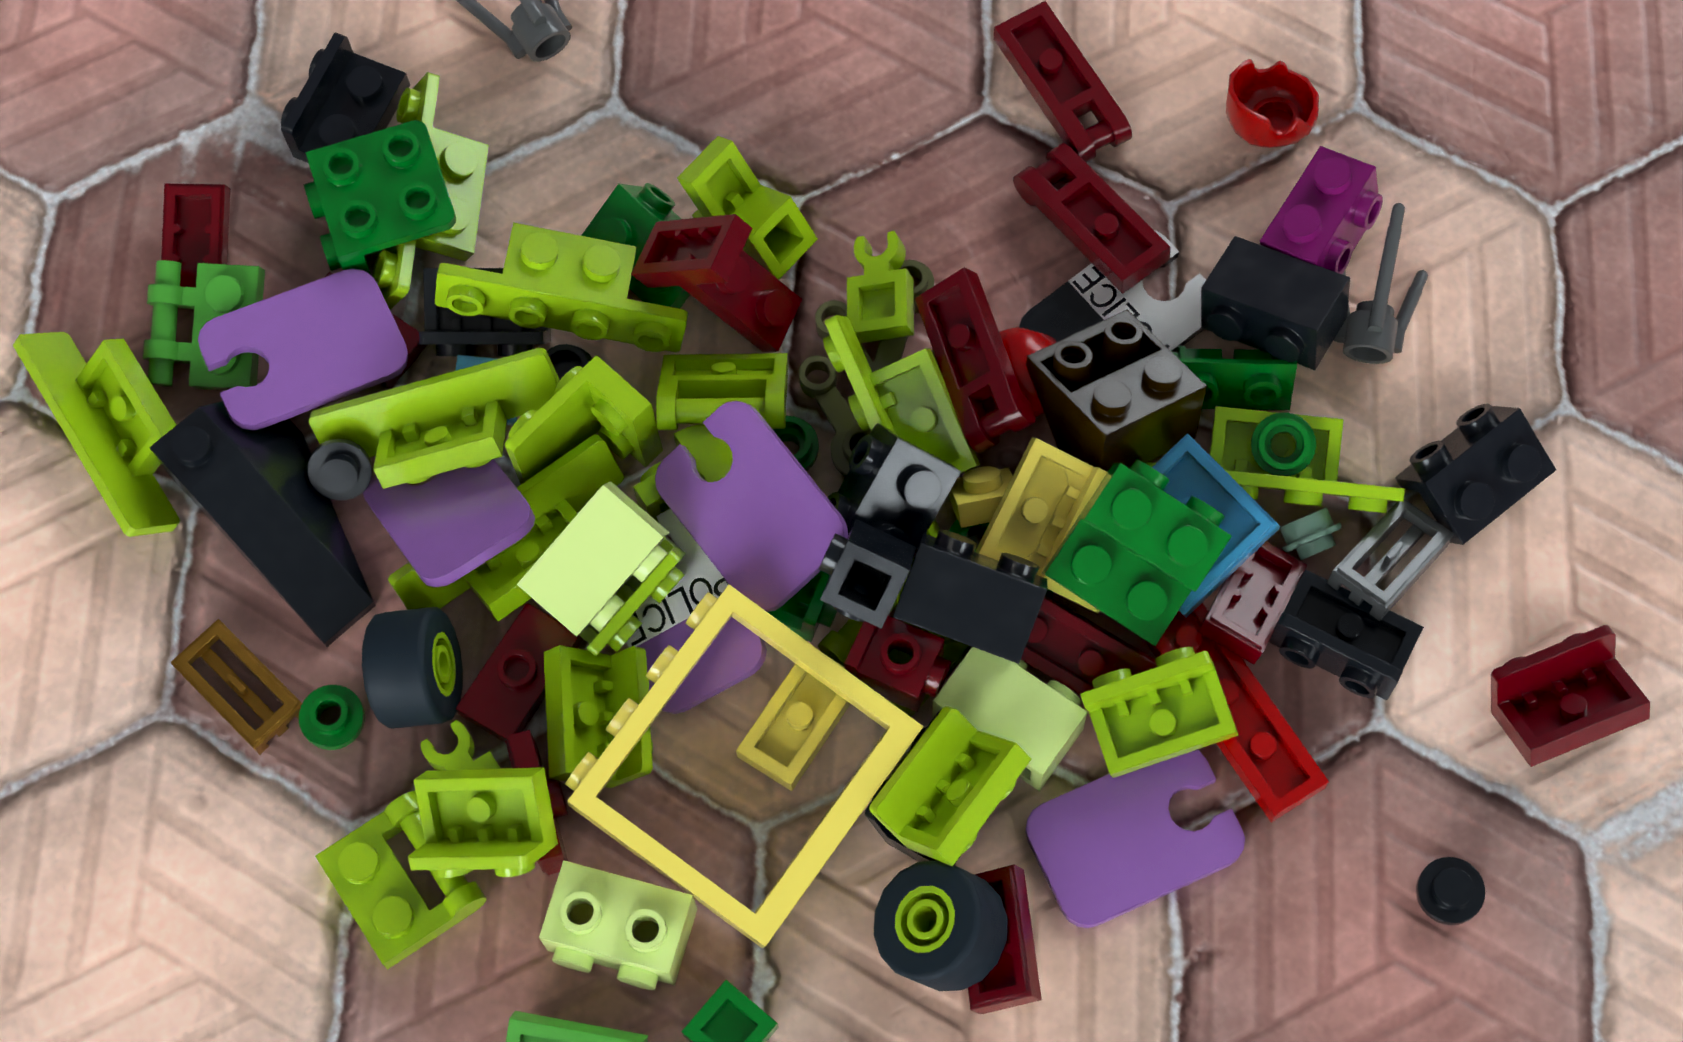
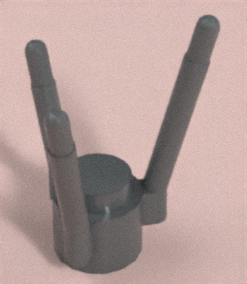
(537, 29)
(1372, 331)

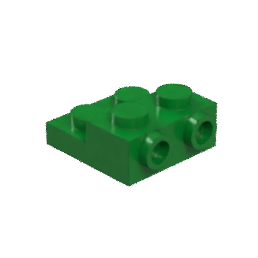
(1138, 550)

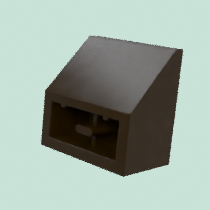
(1116, 393)

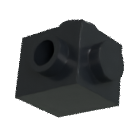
(865, 573)

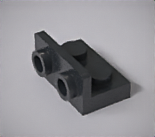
(341, 99)

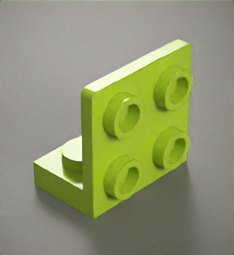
(585, 404)

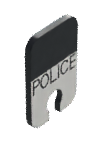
(1093, 298)

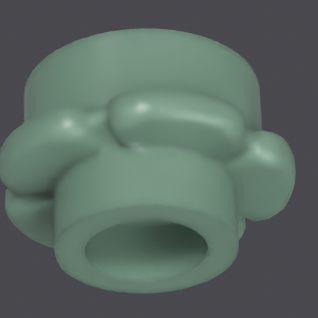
(1310, 534)

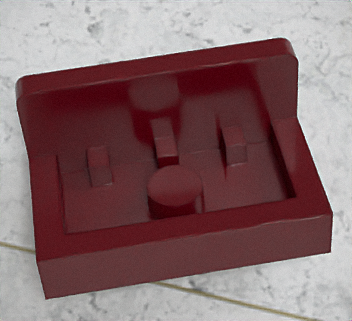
(1566, 696)

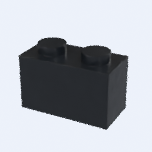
(1274, 302)
(972, 595)

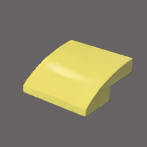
(1041, 508)

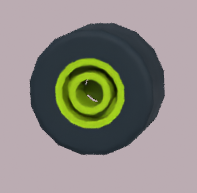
(412, 667)
(943, 950)

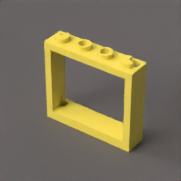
(635, 719)

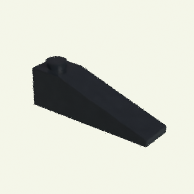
(265, 505)

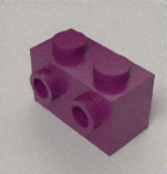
(1326, 211)

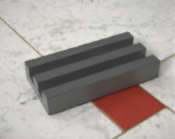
(1366, 587)

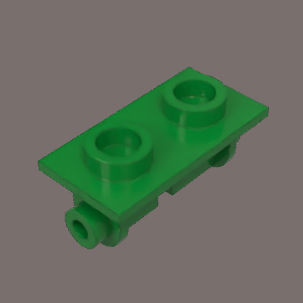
(1246, 382)

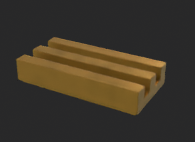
(273, 723)

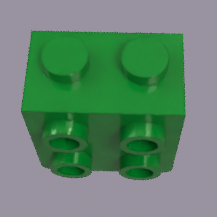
(377, 193)

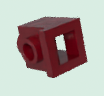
(899, 683)

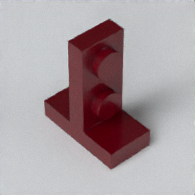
(710, 264)

